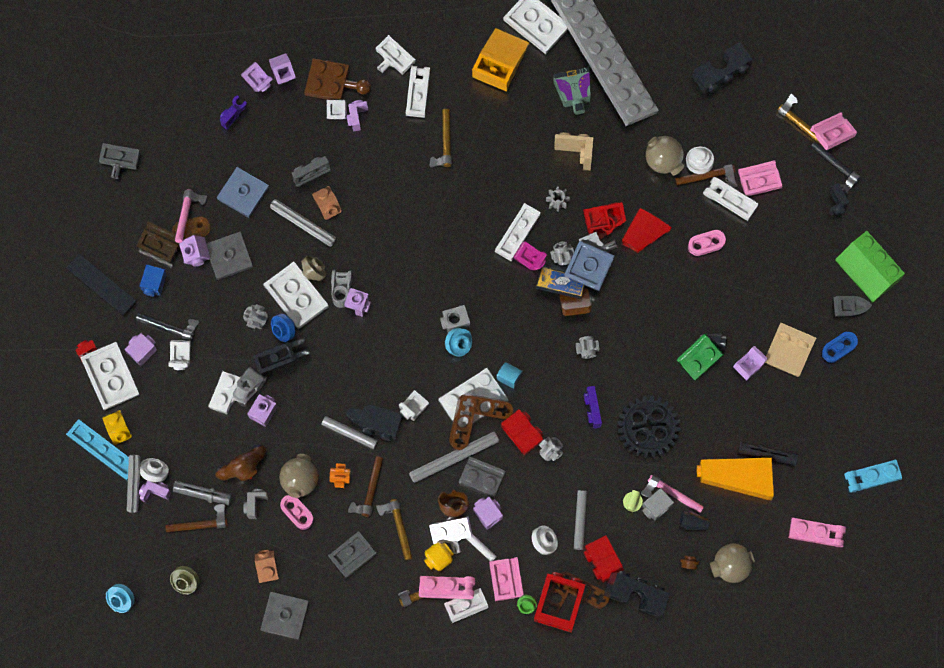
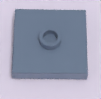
(243, 192)
(589, 266)

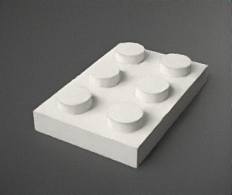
(536, 23)
(296, 295)
(109, 376)
(481, 385)

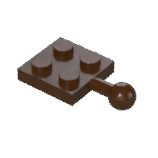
(329, 80)

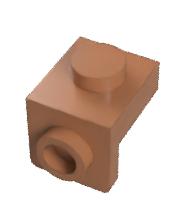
(327, 202)
(266, 566)

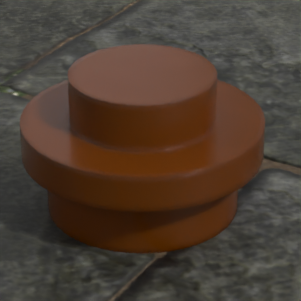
(689, 562)

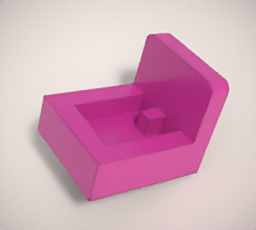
(530, 256)

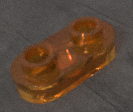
(191, 227)

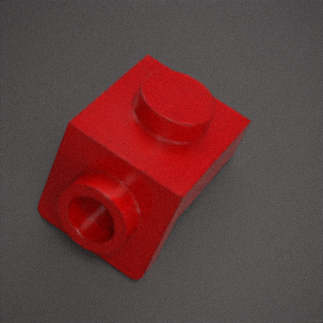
(85, 348)

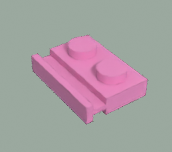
(833, 131)
(760, 178)
(506, 579)

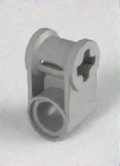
(341, 284)
(248, 385)

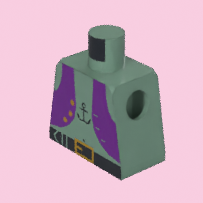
(573, 88)

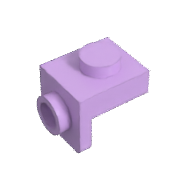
(256, 78)
(355, 108)
(358, 301)
(750, 363)
(158, 489)

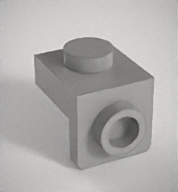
(250, 506)

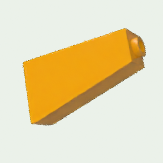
(744, 476)

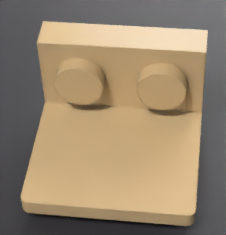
(581, 143)
(790, 349)

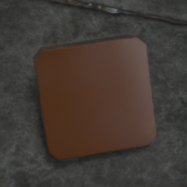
(575, 306)

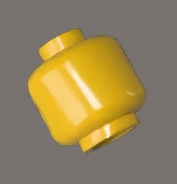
(438, 556)

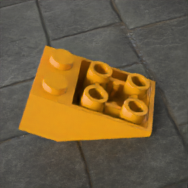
(499, 59)

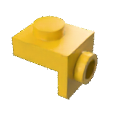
(116, 427)

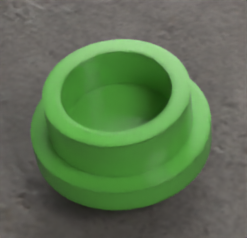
(526, 604)

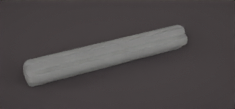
(302, 222)

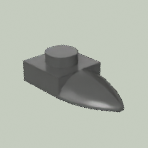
(850, 305)

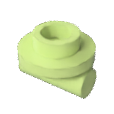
(633, 501)

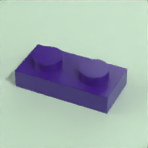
(594, 414)

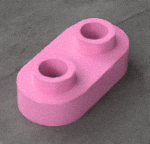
(706, 243)
(297, 512)

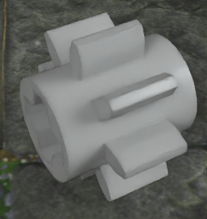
(557, 204)
(562, 253)
(255, 316)
(587, 347)
(551, 448)

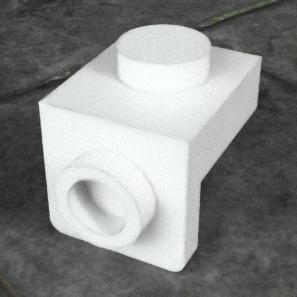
(179, 354)
(413, 406)

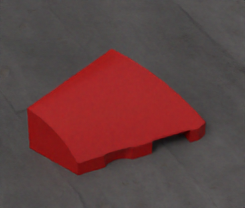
(604, 218)
(644, 230)

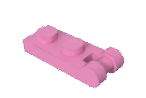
(816, 532)
(446, 587)

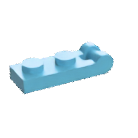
(873, 476)

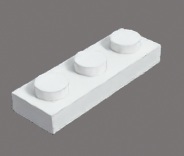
(517, 232)

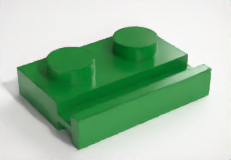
(700, 357)

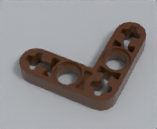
(475, 408)
(572, 591)

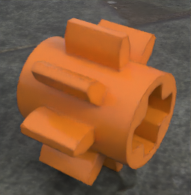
(340, 475)

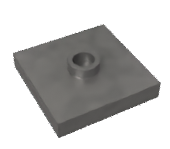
(229, 256)
(284, 615)

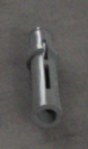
(211, 495)

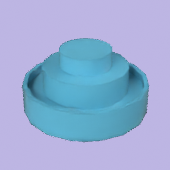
(458, 341)
(120, 598)

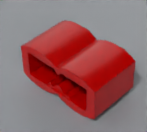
(522, 432)
(603, 558)

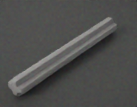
(454, 457)

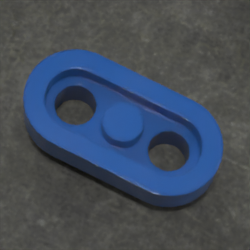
(838, 346)

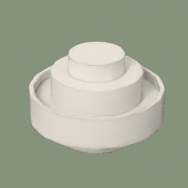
(699, 160)
(153, 470)
(544, 540)

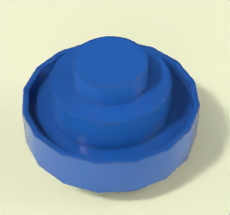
(283, 327)

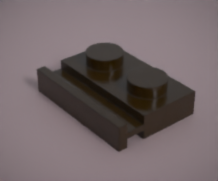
(158, 242)

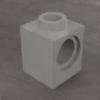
(459, 312)
(657, 505)

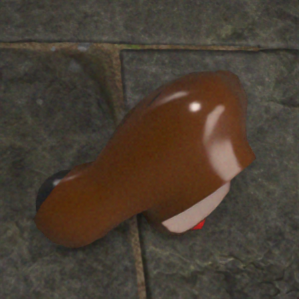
(243, 465)

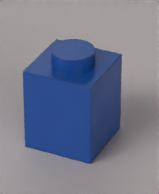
(153, 280)

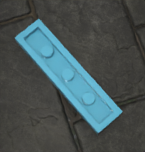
(100, 448)

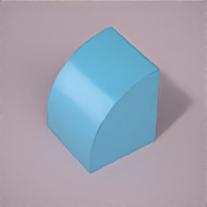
(509, 375)

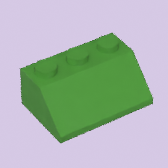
(870, 266)

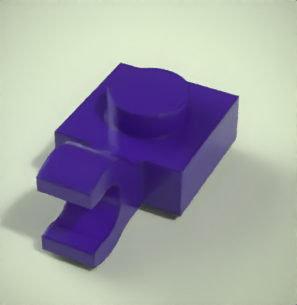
(229, 115)

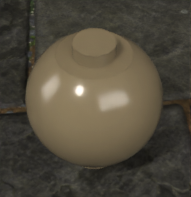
(665, 155)
(299, 476)
(732, 563)

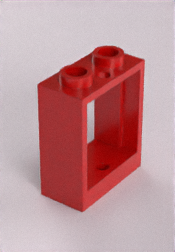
(552, 620)

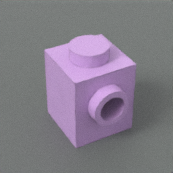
(282, 68)
(194, 250)
(141, 348)
(263, 409)
(488, 512)

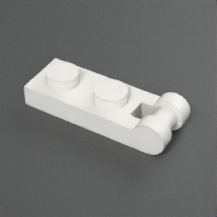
(417, 92)
(731, 198)

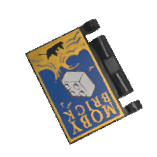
(555, 281)

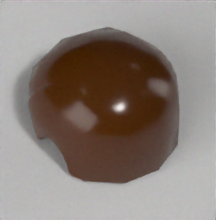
(453, 504)

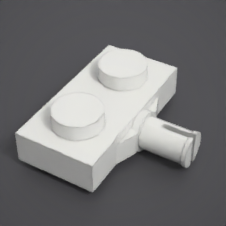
(394, 56)
(223, 395)
(451, 532)
(463, 608)

